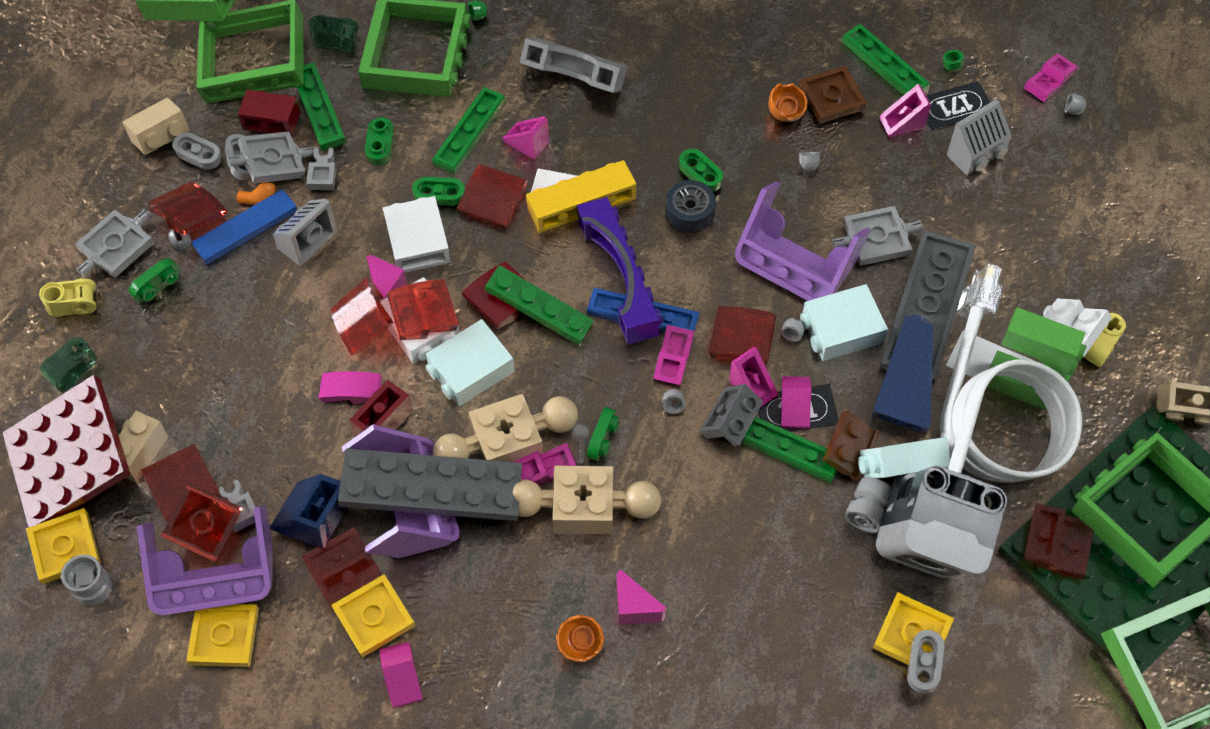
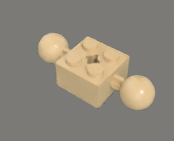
(508, 429)
(589, 483)

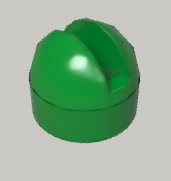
(477, 10)
(950, 62)

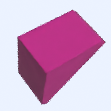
(907, 113)
(529, 136)
(385, 275)
(750, 370)
(795, 402)
(635, 603)
(400, 675)

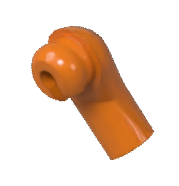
(260, 193)

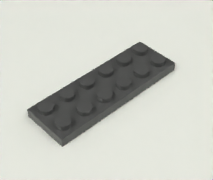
(933, 291)
(429, 484)

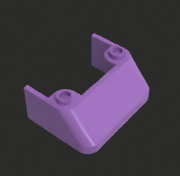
(787, 263)
(413, 531)
(177, 591)

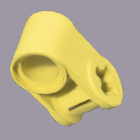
(69, 297)
(1106, 341)

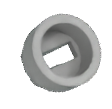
(1075, 104)
(809, 160)
(179, 245)
(790, 335)
(673, 408)

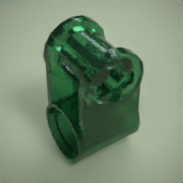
(331, 33)
(68, 365)

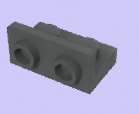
(732, 414)

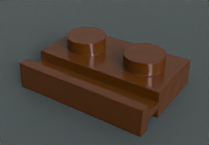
(846, 442)

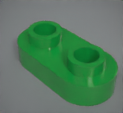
(379, 138)
(703, 169)
(440, 188)
(154, 280)
(599, 443)

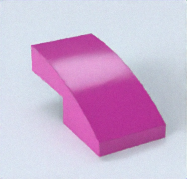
(1051, 77)
(674, 355)
(349, 385)
(540, 467)

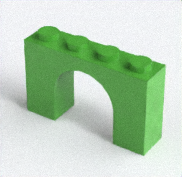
(1043, 339)

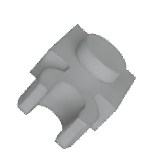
(322, 172)
(243, 500)

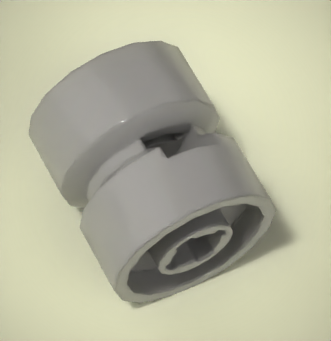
(870, 504)
(86, 580)

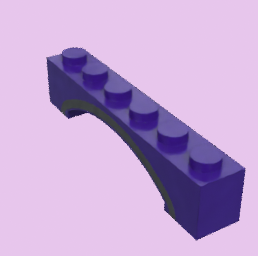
(637, 316)

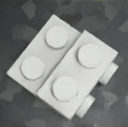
(1073, 314)

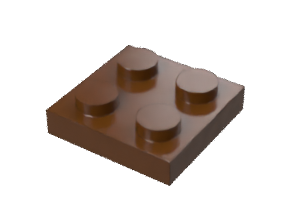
(832, 94)

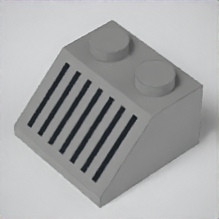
(980, 138)
(306, 231)

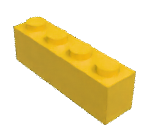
(558, 203)

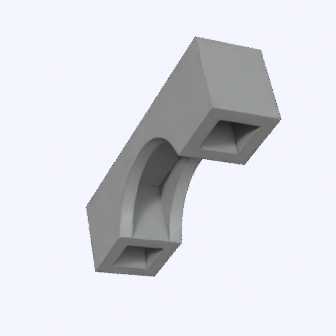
(578, 64)

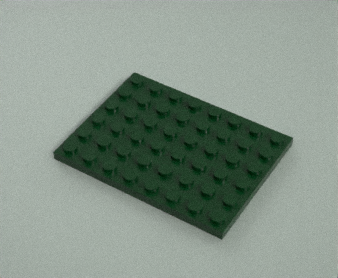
(1155, 516)

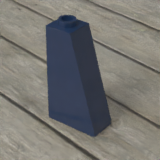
(908, 380)

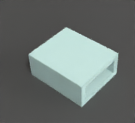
(843, 322)
(469, 363)
(904, 458)

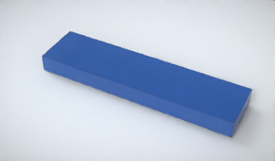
(244, 226)
(605, 305)

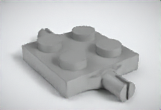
(271, 157)
(887, 235)
(114, 243)

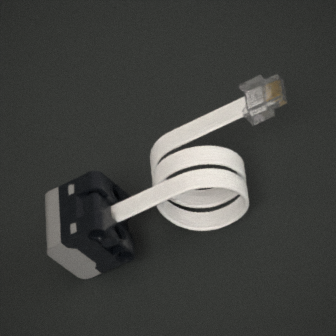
(945, 520)

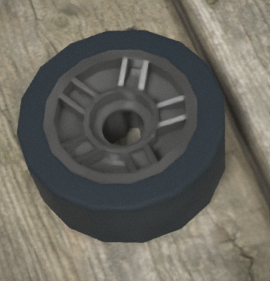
(699, 200)

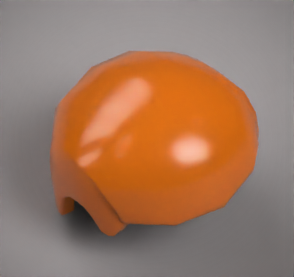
(787, 102)
(580, 638)

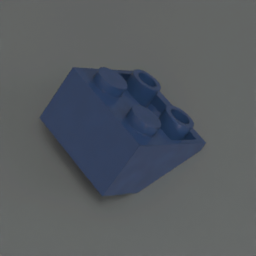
(311, 511)

